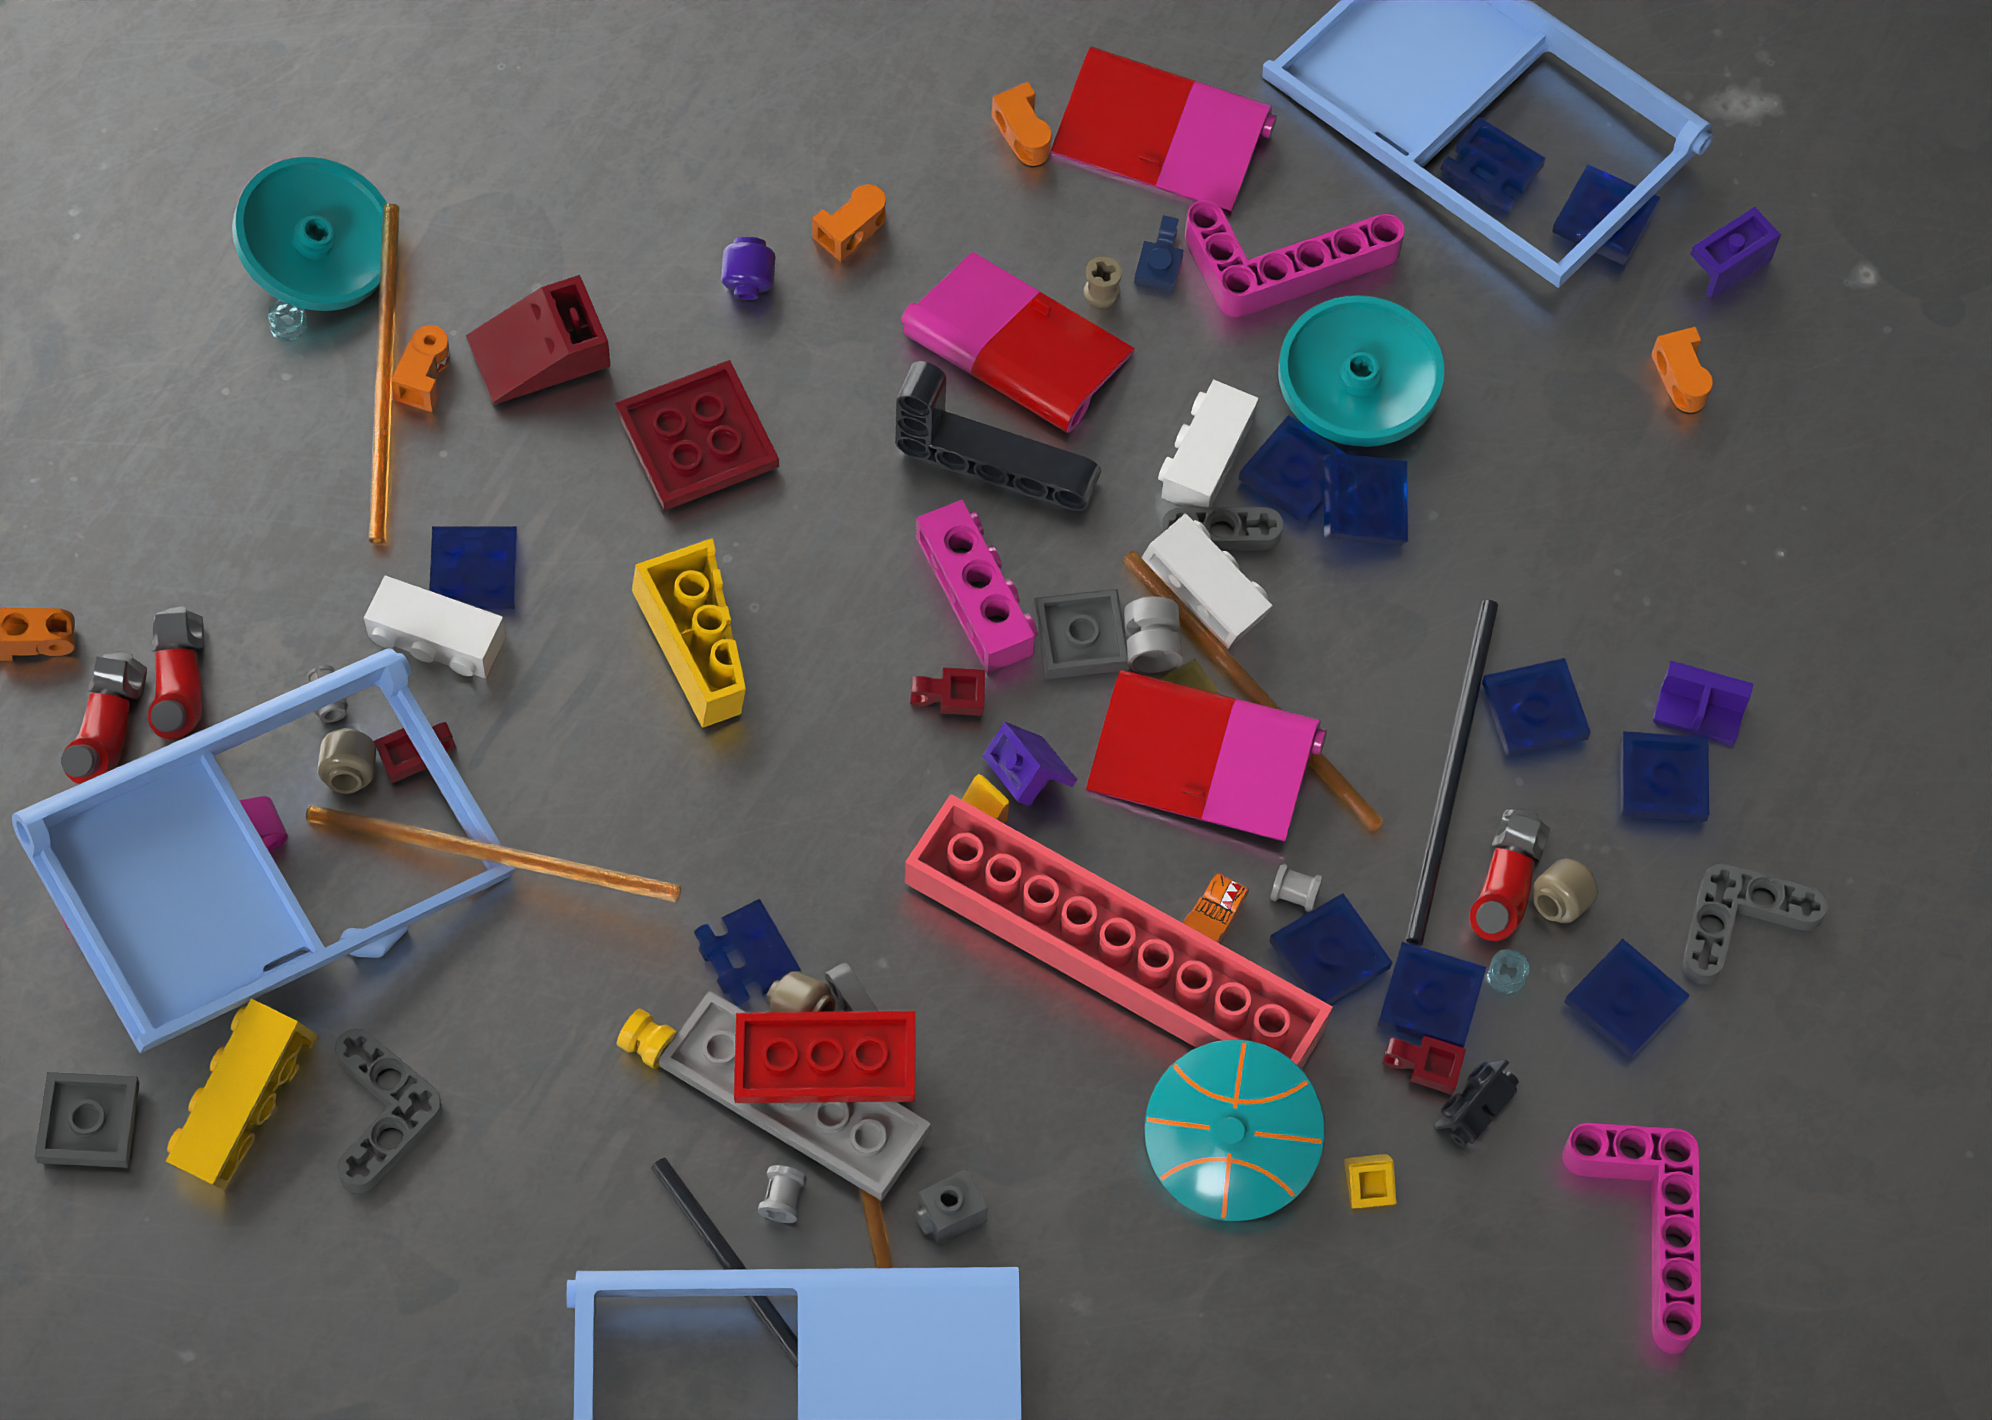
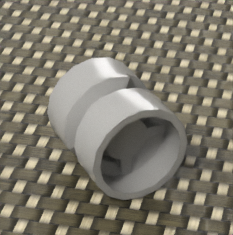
(1152, 635)

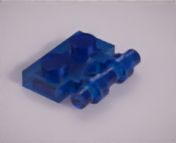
(1497, 154)
(758, 945)

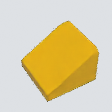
(987, 798)
(1370, 1180)

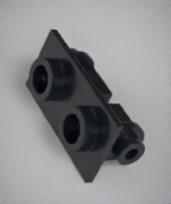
(1486, 1087)

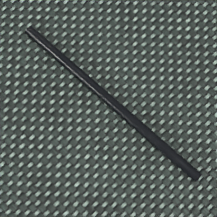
(1452, 773)
(724, 1254)

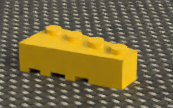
(692, 624)
(238, 1093)

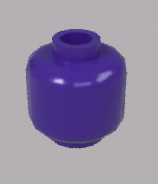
(748, 267)

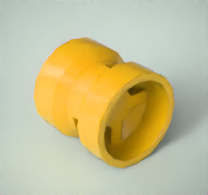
(645, 1037)

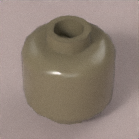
(347, 760)
(1564, 891)
(800, 994)

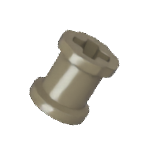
(1102, 279)

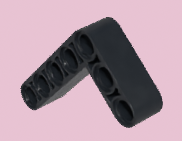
(983, 450)

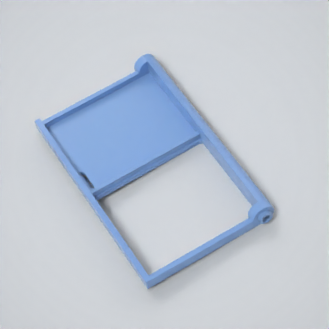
(1419, 71)
(179, 887)
(866, 1336)

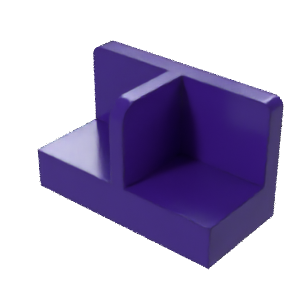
(1736, 250)
(1702, 702)
(1025, 762)

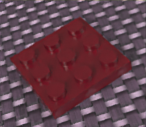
(697, 435)

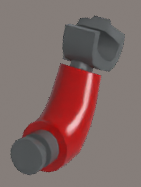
(178, 676)
(105, 717)
(1510, 875)

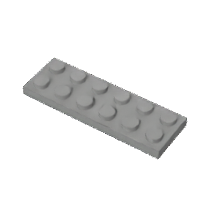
(854, 1139)

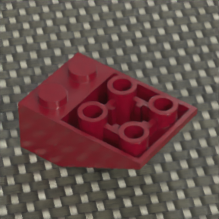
(540, 341)

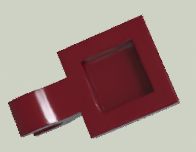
(957, 690)
(400, 754)
(1433, 1063)

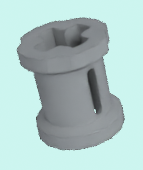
(1296, 887)
(782, 1194)

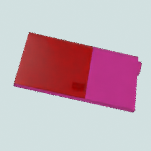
(1161, 128)
(1016, 340)
(1203, 755)

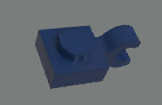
(1160, 261)

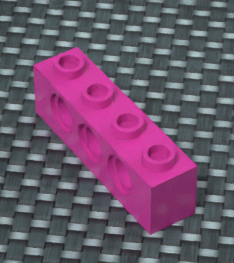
(994, 642)

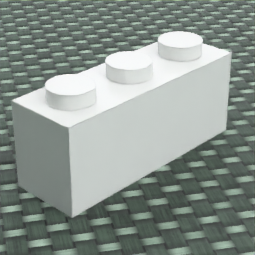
(1208, 446)
(1207, 580)
(434, 627)

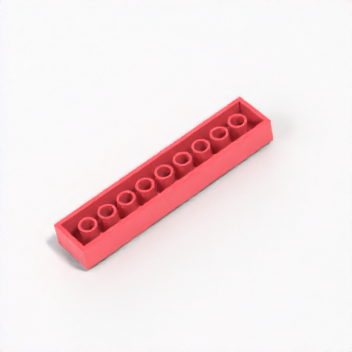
(1108, 936)

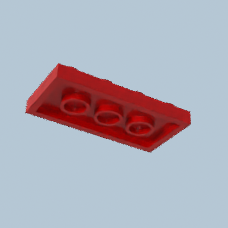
(825, 1057)

